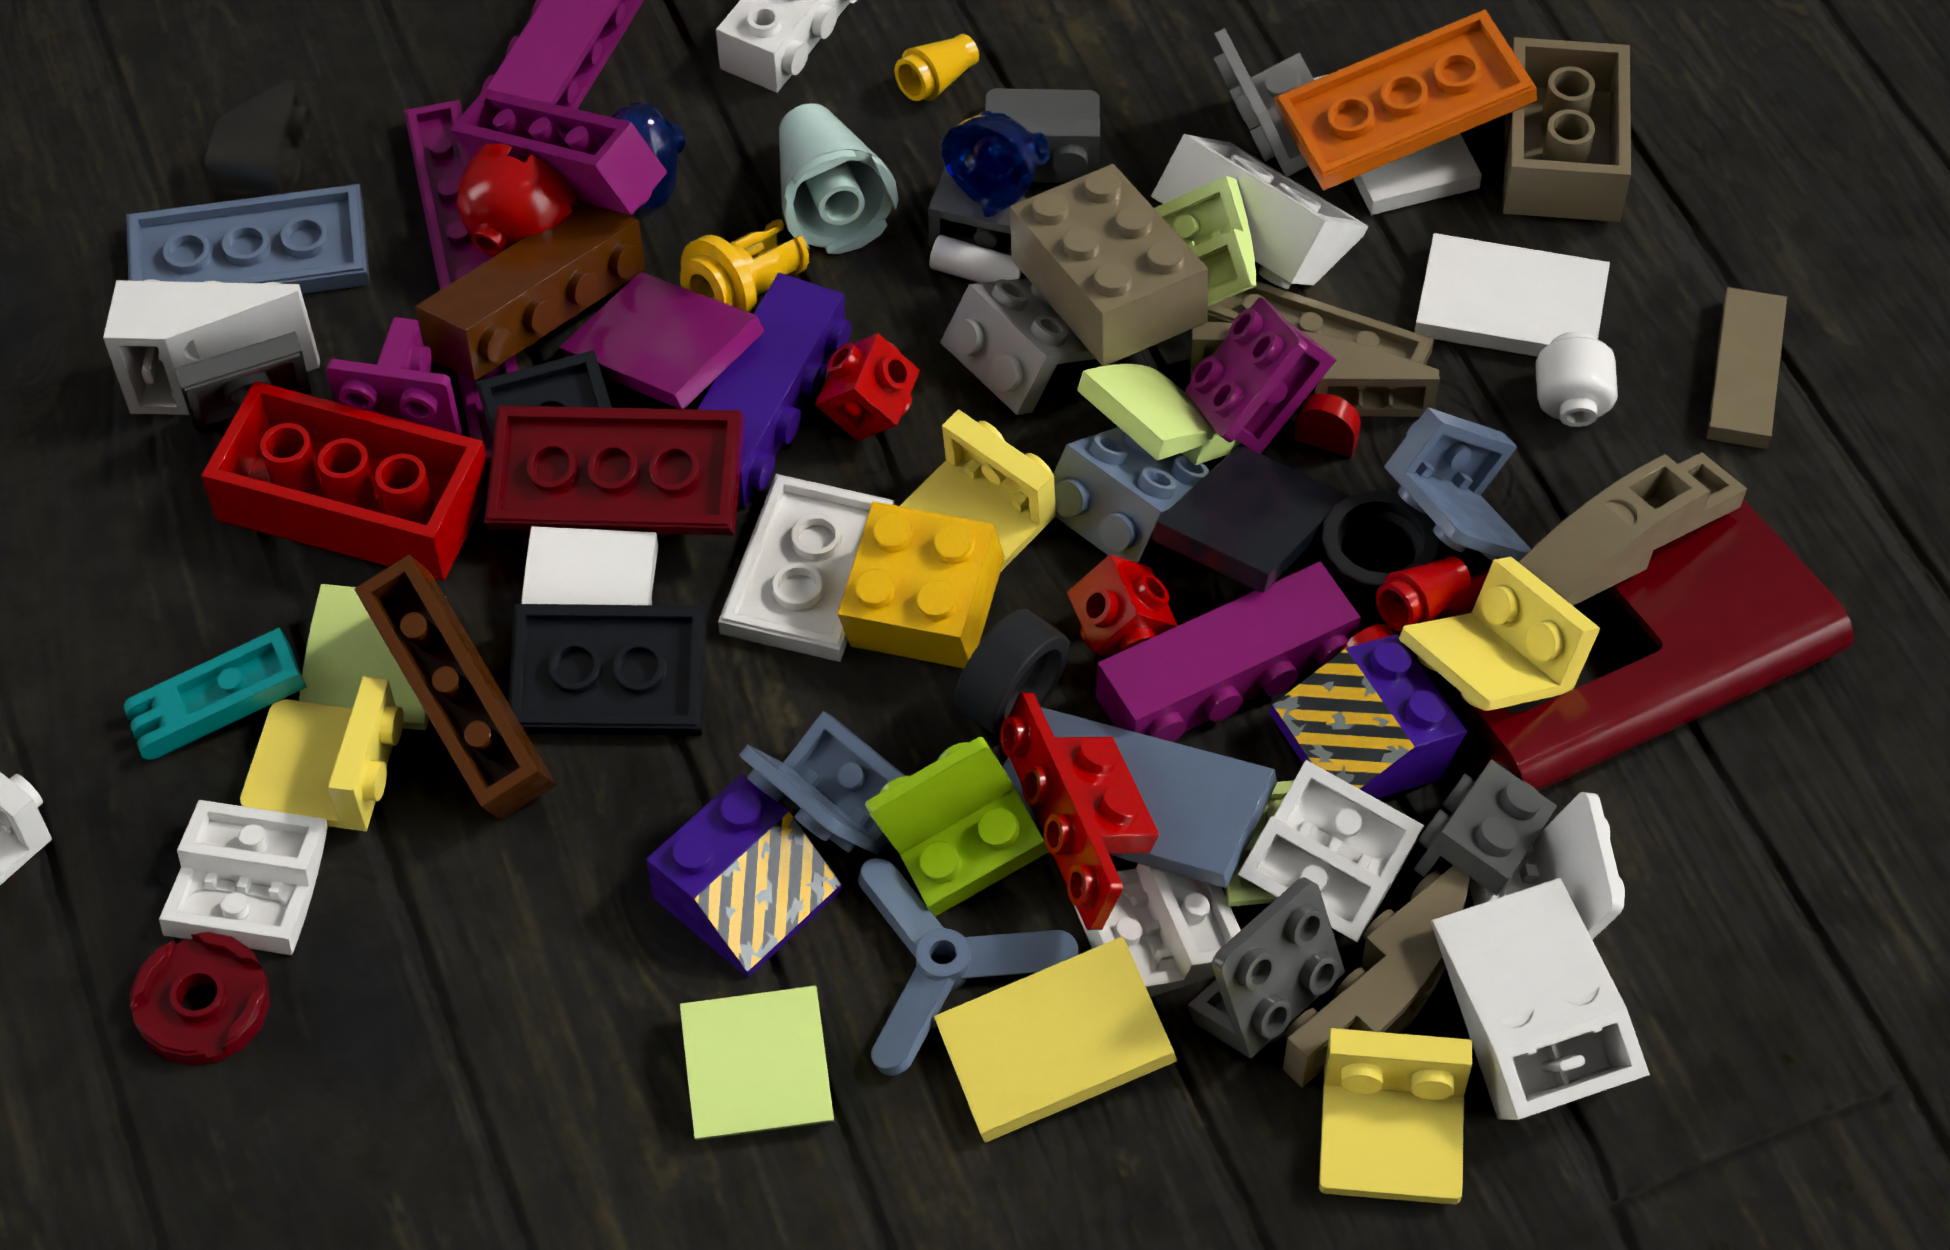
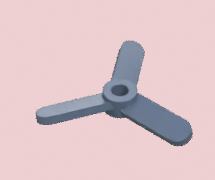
(932, 982)

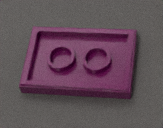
(664, 339)

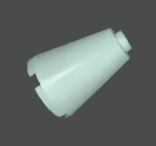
(831, 182)

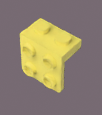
(990, 484)
(326, 757)

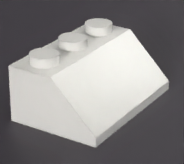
(1290, 227)

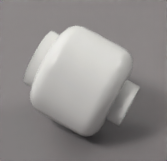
(1576, 378)

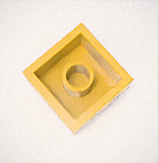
(921, 584)

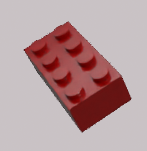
(347, 479)

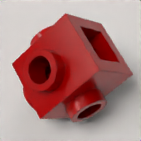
(867, 387)
(1120, 606)

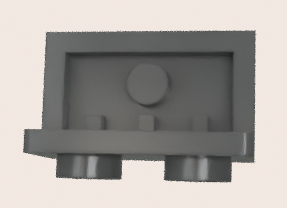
(1488, 827)

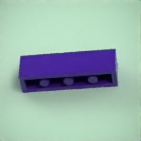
(779, 372)

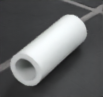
(972, 261)

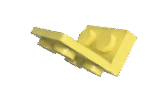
(1514, 644)
(1394, 1116)

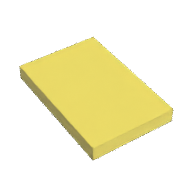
(1054, 1039)

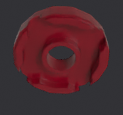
(206, 1033)

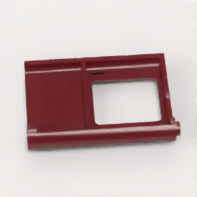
(1728, 621)

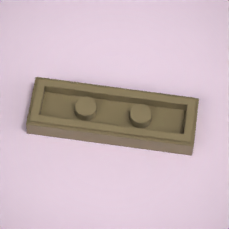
(1747, 368)

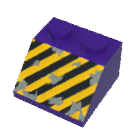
(1372, 719)
(742, 875)

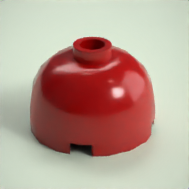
(509, 199)

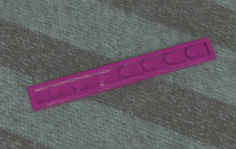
(439, 167)

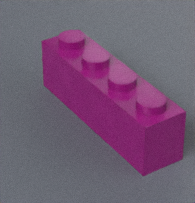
(562, 49)
(594, 153)
(1227, 656)

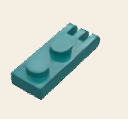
(213, 694)

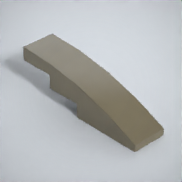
(1362, 375)

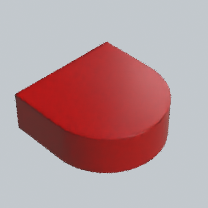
(1328, 424)

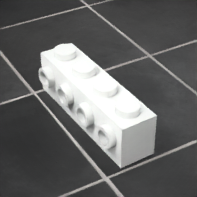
(773, 37)

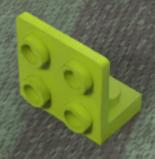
(957, 824)

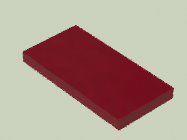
(615, 469)

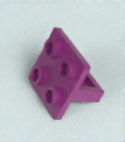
(1257, 376)
(399, 382)

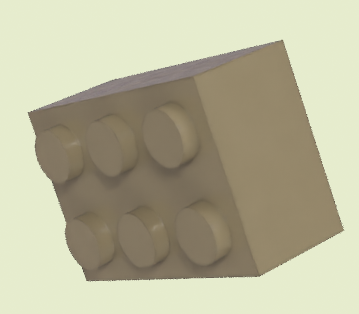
(1574, 143)
(1109, 264)

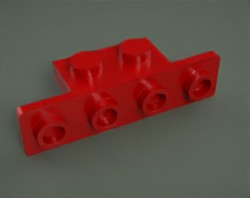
(1082, 805)

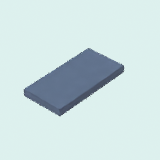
(279, 238)
(1196, 798)

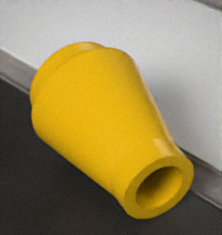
(934, 66)

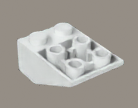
(178, 323)
(1537, 1001)

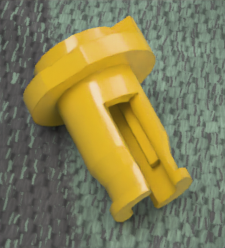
(743, 268)

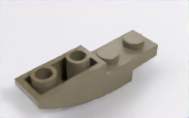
(1628, 520)
(1394, 980)

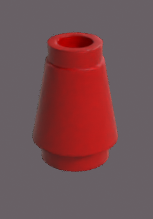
(1421, 592)

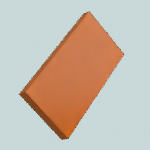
(1405, 99)

